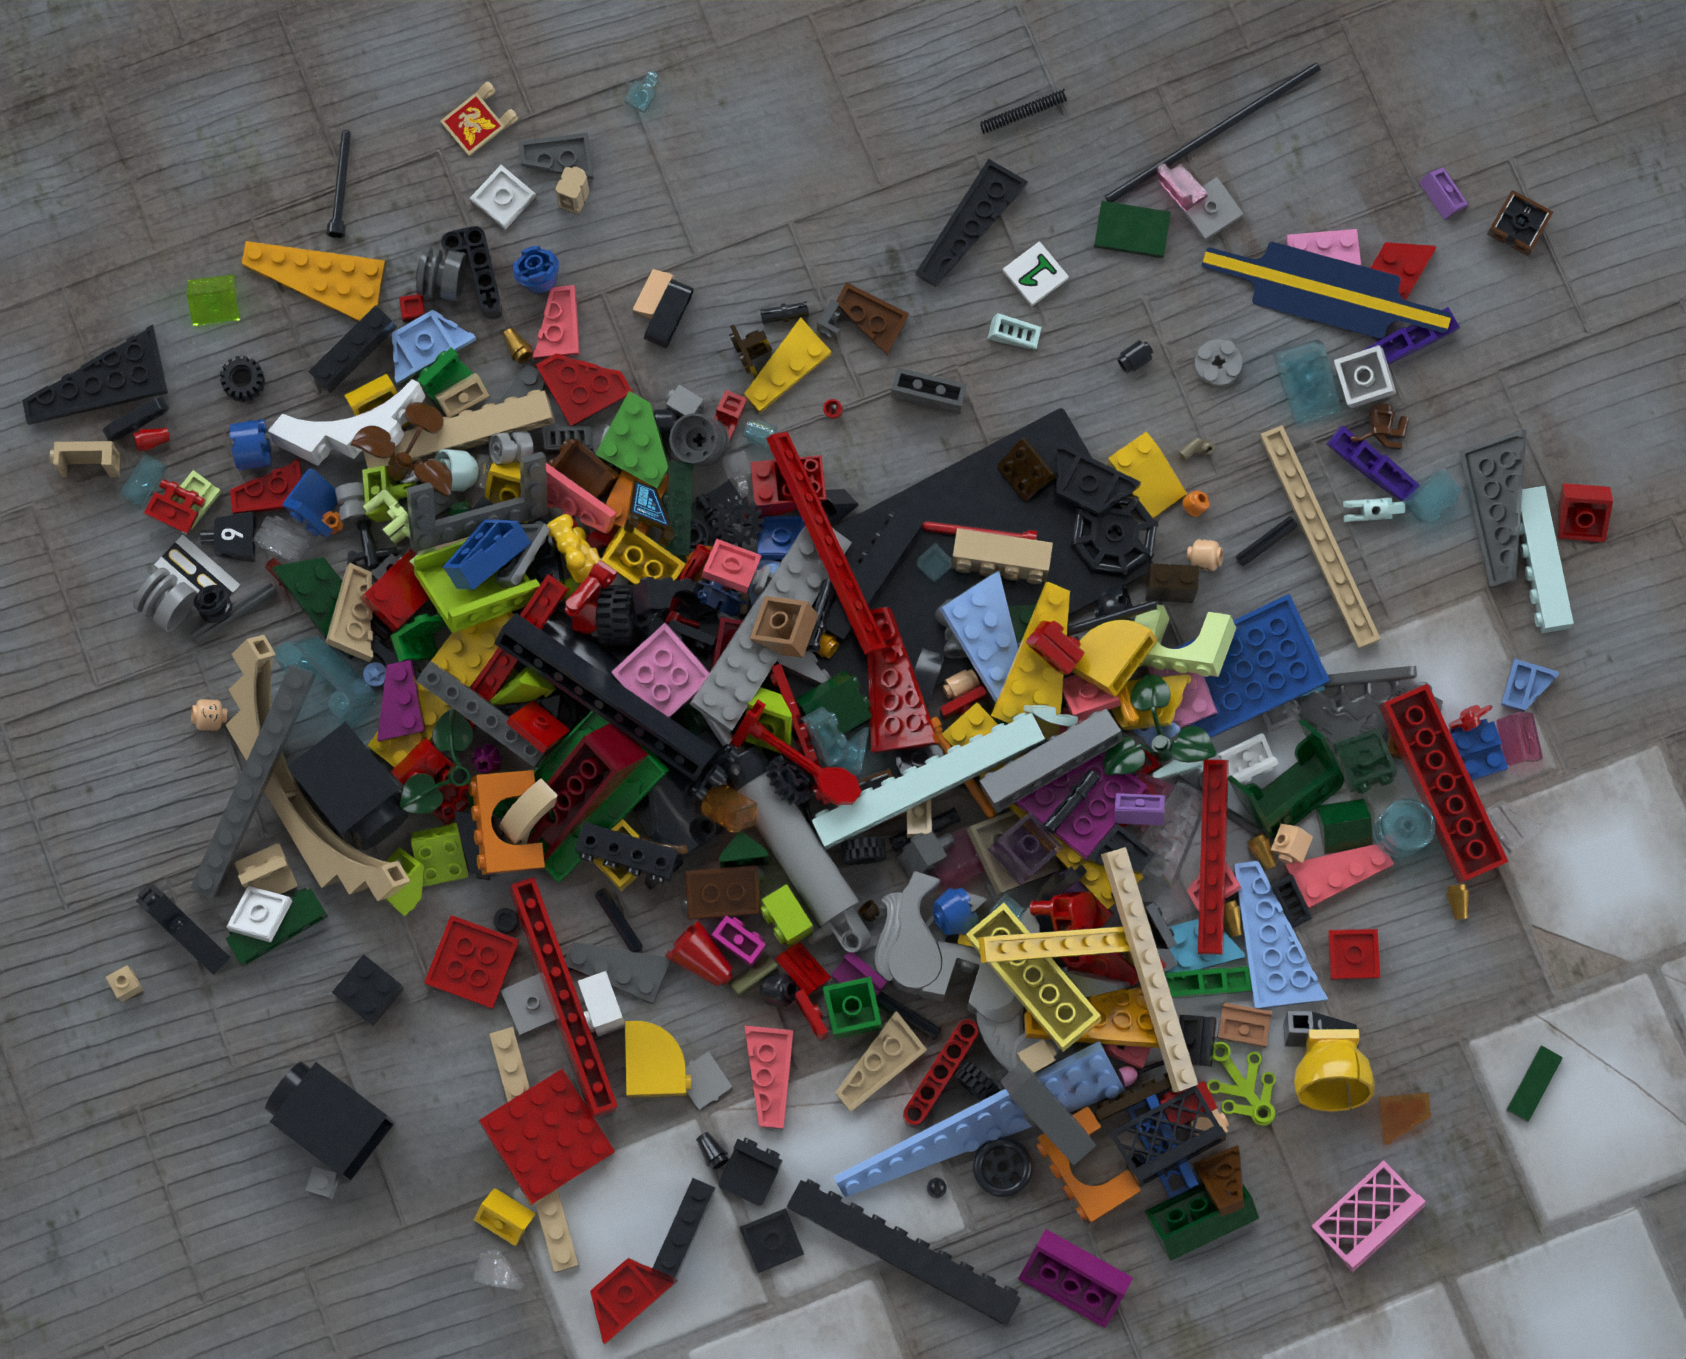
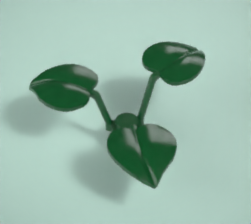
(1192, 742)
(420, 792)

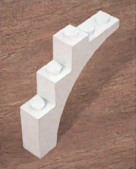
(316, 439)

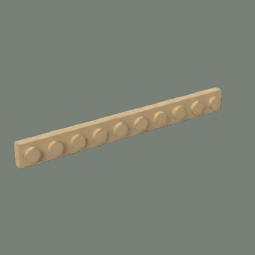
(1320, 537)
(1149, 969)
(550, 1207)

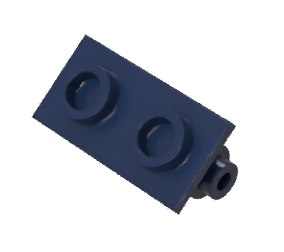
(713, 593)

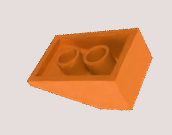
(620, 499)

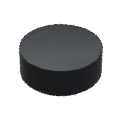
(505, 920)

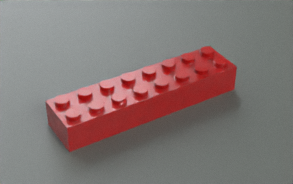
(1443, 783)

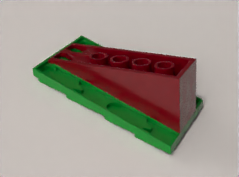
(597, 781)

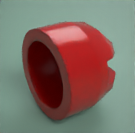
(828, 408)

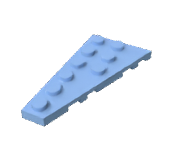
(984, 630)
(1273, 953)

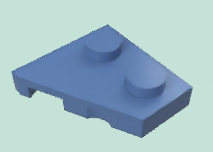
(1526, 684)

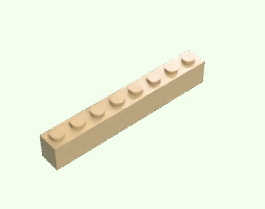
(475, 427)

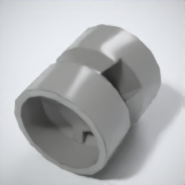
(510, 447)
(352, 501)

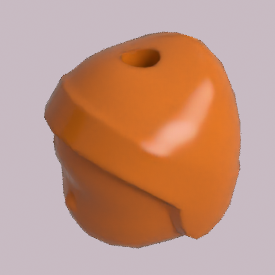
(1196, 503)

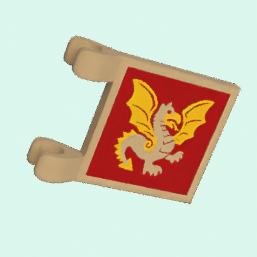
(475, 123)

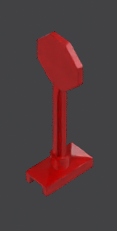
(833, 782)

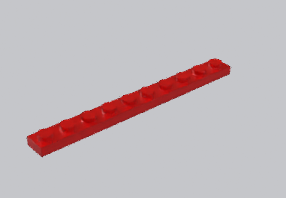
(826, 542)

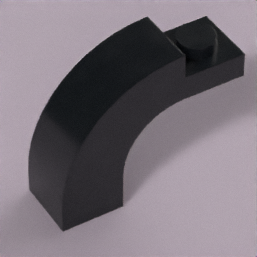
(1055, 886)

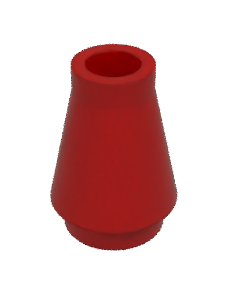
(150, 438)

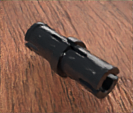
(784, 312)

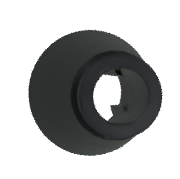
(712, 1151)

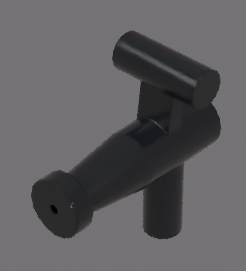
(370, 552)

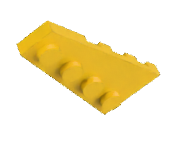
(791, 362)

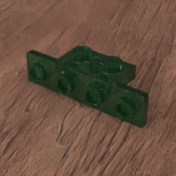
(679, 506)

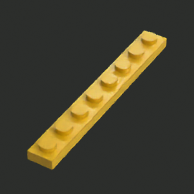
(1053, 944)

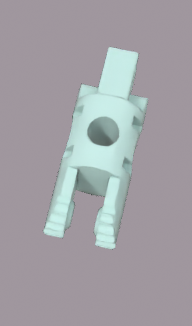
(1384, 510)

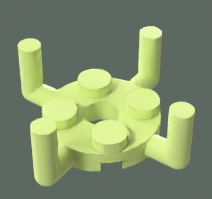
(399, 518)

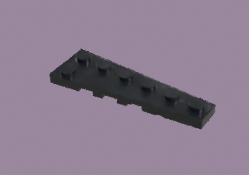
(980, 207)

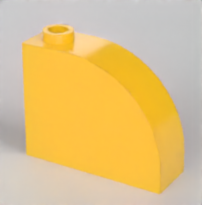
(1113, 654)
(653, 1062)

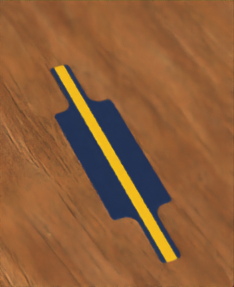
(1326, 290)

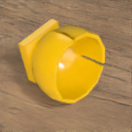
(1328, 1066)

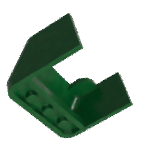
(1298, 789)

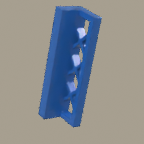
(1184, 1169)

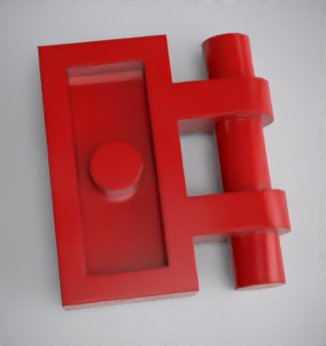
(172, 513)

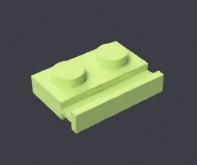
(204, 488)

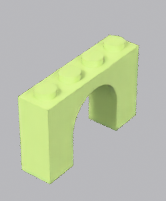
(1202, 656)

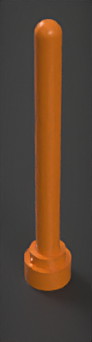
(971, 784)

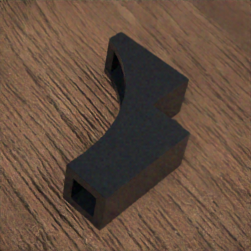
(182, 928)

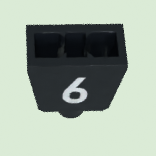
(232, 536)

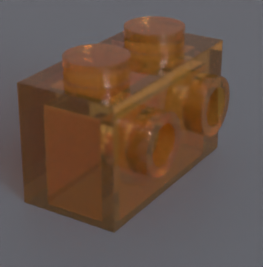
(729, 808)

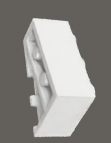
(603, 1010)

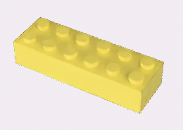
(1039, 984)

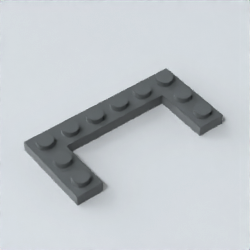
(428, 532)

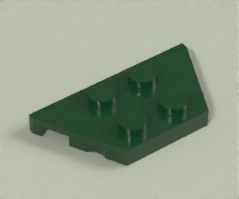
(313, 587)

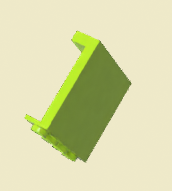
(468, 607)

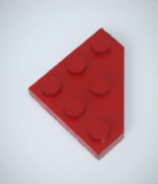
(581, 386)

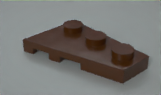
(873, 316)
(1223, 1179)

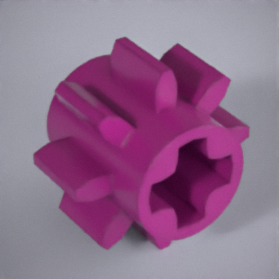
(487, 759)

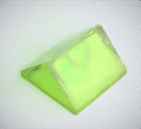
(213, 299)

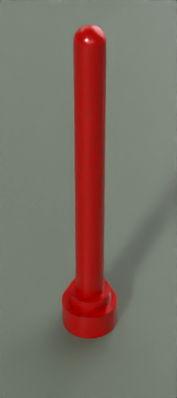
(952, 529)

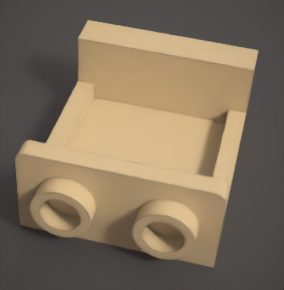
(86, 453)

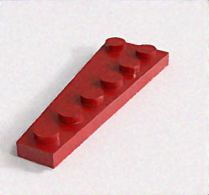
(804, 743)

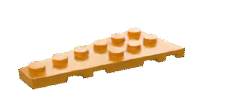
(331, 279)
(1123, 1020)

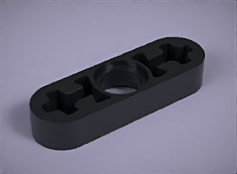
(135, 419)

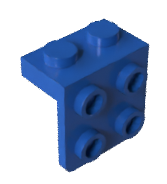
(310, 501)

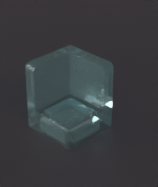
(934, 562)

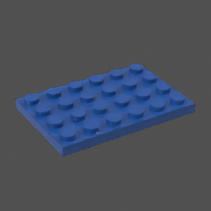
(1264, 667)

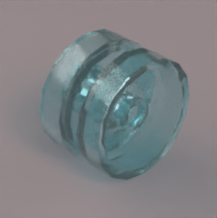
(1404, 828)

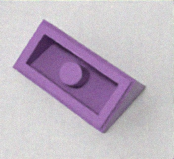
(1443, 193)
(1139, 809)

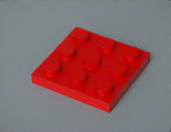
(471, 962)

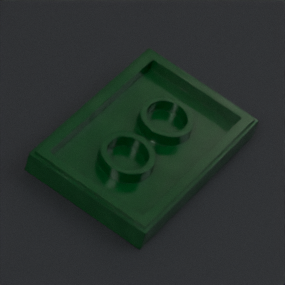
(1132, 229)

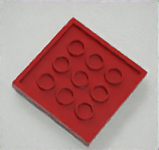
(546, 1136)

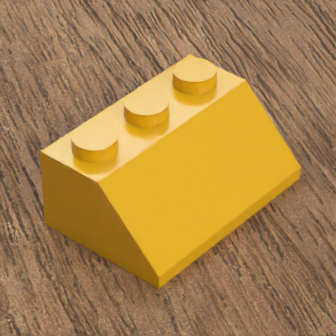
(639, 557)

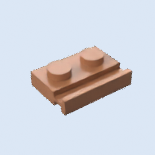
(1244, 1025)

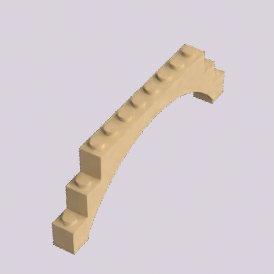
(321, 848)

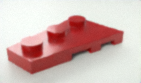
(266, 492)

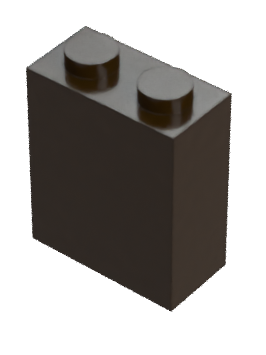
(1172, 583)

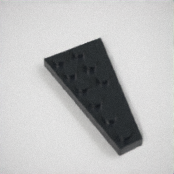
(112, 378)

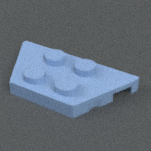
(422, 341)

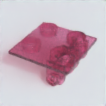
(961, 862)

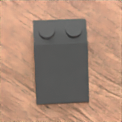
(1093, 984)

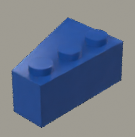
(485, 552)

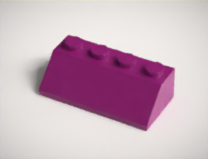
(1075, 1278)

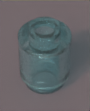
(758, 431)

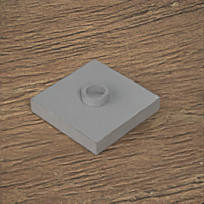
(1215, 211)
(528, 1004)

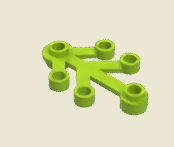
(1244, 1087)

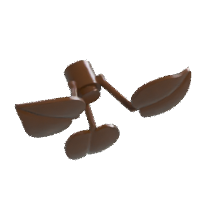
(378, 443)

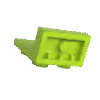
(440, 853)

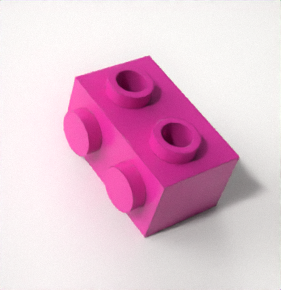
(739, 941)

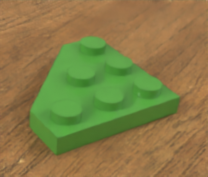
(636, 442)

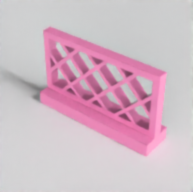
(1384, 1231)

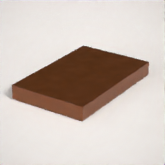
(722, 892)

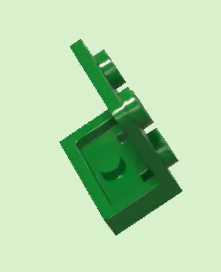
(443, 374)
(416, 639)

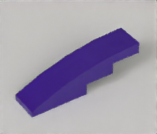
(1412, 339)
(1372, 464)

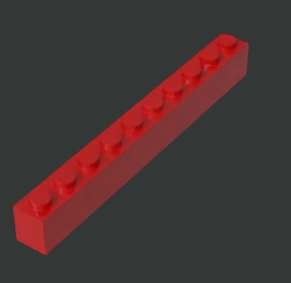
(563, 997)

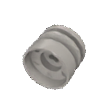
(165, 599)

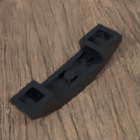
(927, 672)

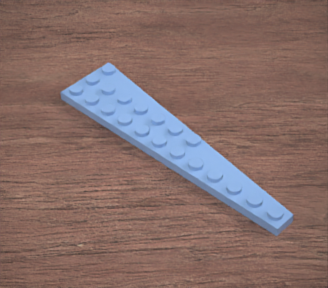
(1073, 1081)

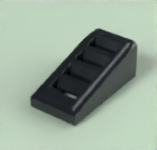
(1289, 878)

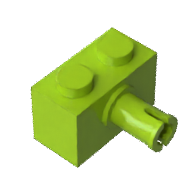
(376, 480)

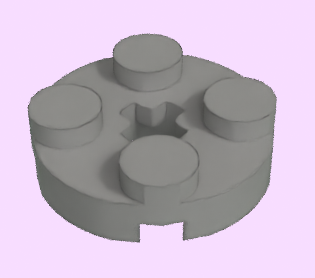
(1224, 351)

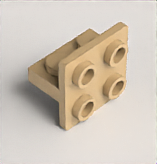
(267, 871)

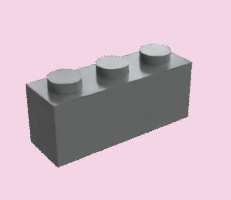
(928, 390)

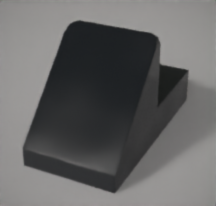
(838, 505)

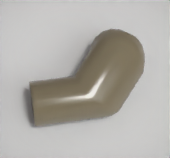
(1197, 446)

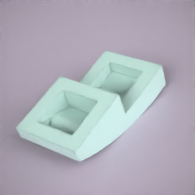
(1049, 714)

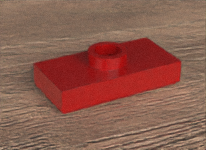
(963, 703)

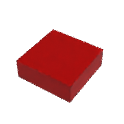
(412, 307)

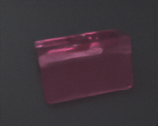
(1181, 185)
(1519, 738)

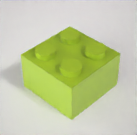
(787, 916)

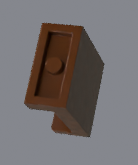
(584, 468)

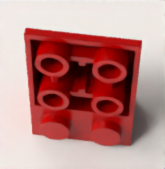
(771, 489)
(429, 760)

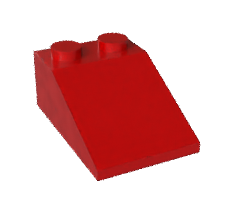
(396, 593)

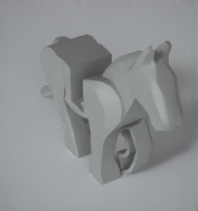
(922, 963)

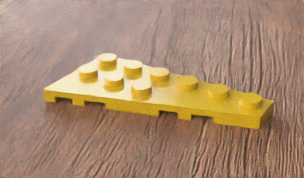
(1030, 676)

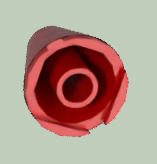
(700, 955)

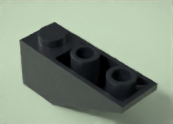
(1300, 1022)

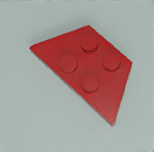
(1405, 261)
(625, 1296)

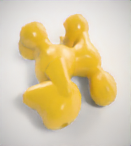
(572, 544)

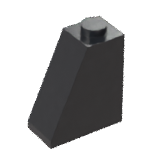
(466, 830)

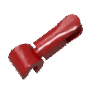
(600, 575)

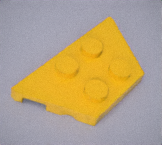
(1165, 715)

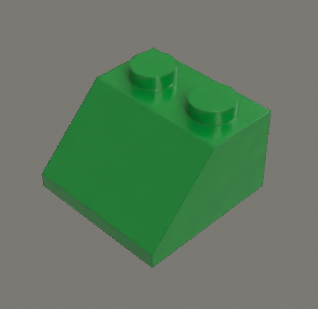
(852, 1008)

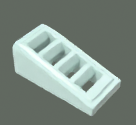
(1012, 339)
(1176, 769)

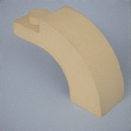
(526, 812)

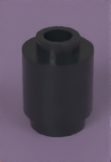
(1135, 356)

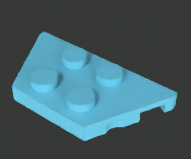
(1187, 954)

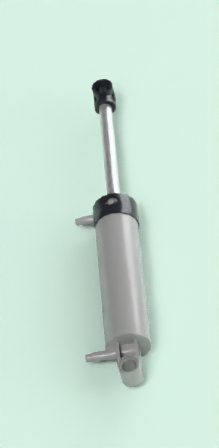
(789, 837)

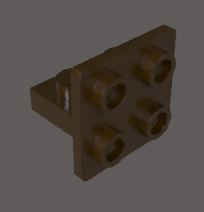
(752, 347)
(1026, 470)

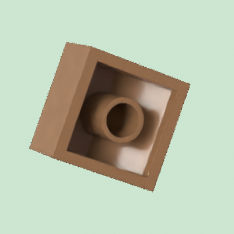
(784, 625)

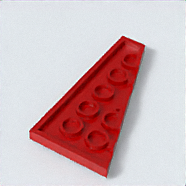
(894, 694)

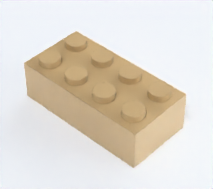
(1007, 554)

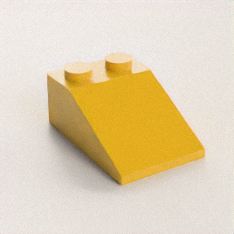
(1147, 464)

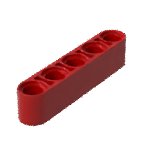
(944, 1061)

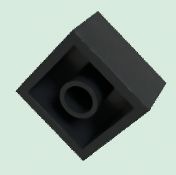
(368, 990)

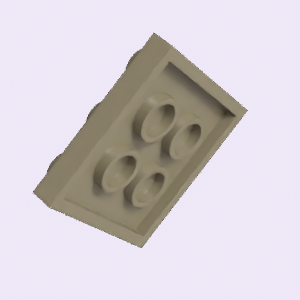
(985, 835)

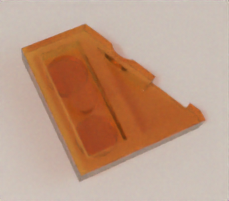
(1402, 1113)

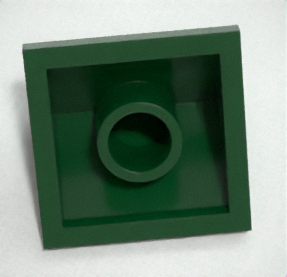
(1345, 825)
(743, 852)

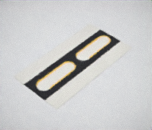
(195, 567)

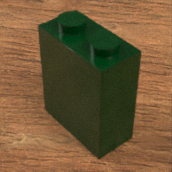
(838, 696)

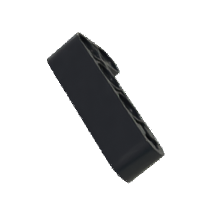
(480, 272)

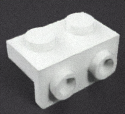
(1249, 759)

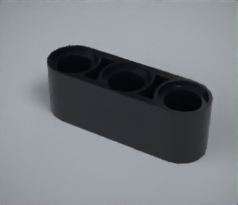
(668, 313)

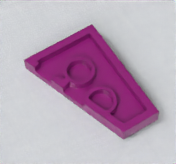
(401, 703)

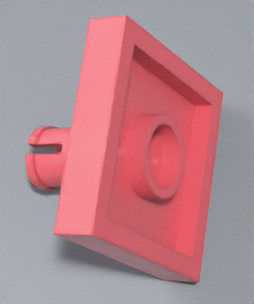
(731, 566)
(1085, 697)

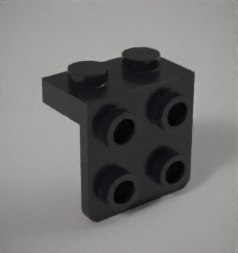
(750, 1171)

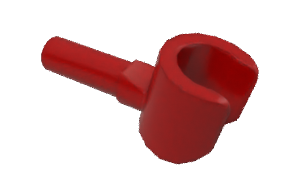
(677, 617)

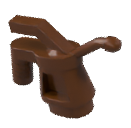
(1381, 422)

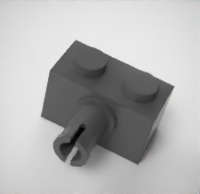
(925, 853)

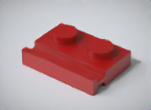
(803, 968)

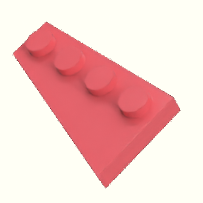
(576, 501)
(1334, 873)
(770, 1067)

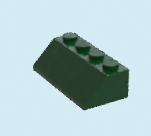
(1194, 1221)

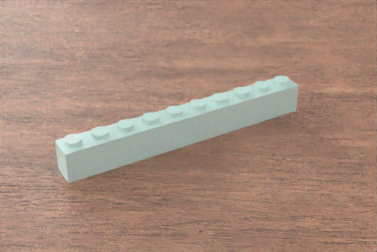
(929, 780)

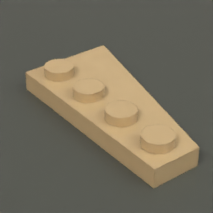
(352, 617)
(885, 1057)

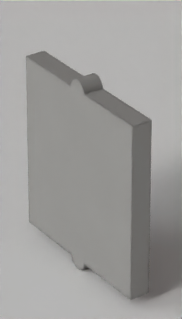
(706, 1081)

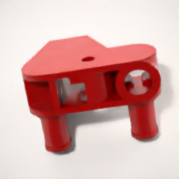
(1075, 910)

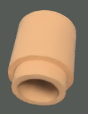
(960, 684)

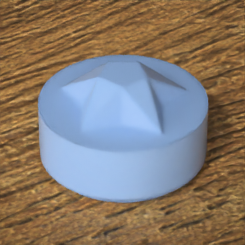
(375, 674)

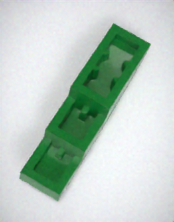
(1208, 982)

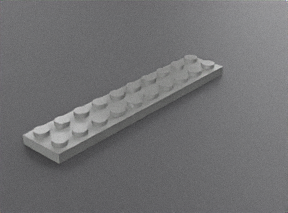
(746, 663)

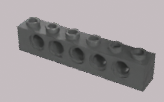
(478, 711)

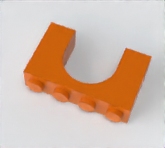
(494, 853)
(1091, 1200)

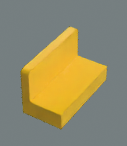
(504, 1216)

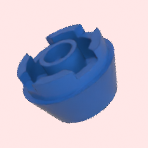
(536, 269)
(954, 913)

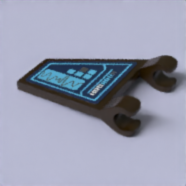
(647, 507)

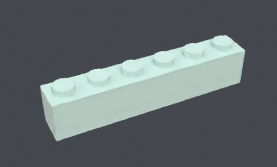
(1543, 563)

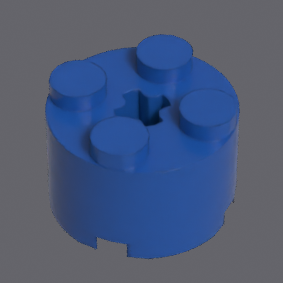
(250, 444)

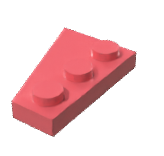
(560, 325)

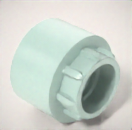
(462, 466)

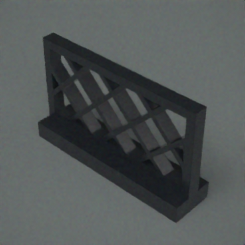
(1182, 1152)

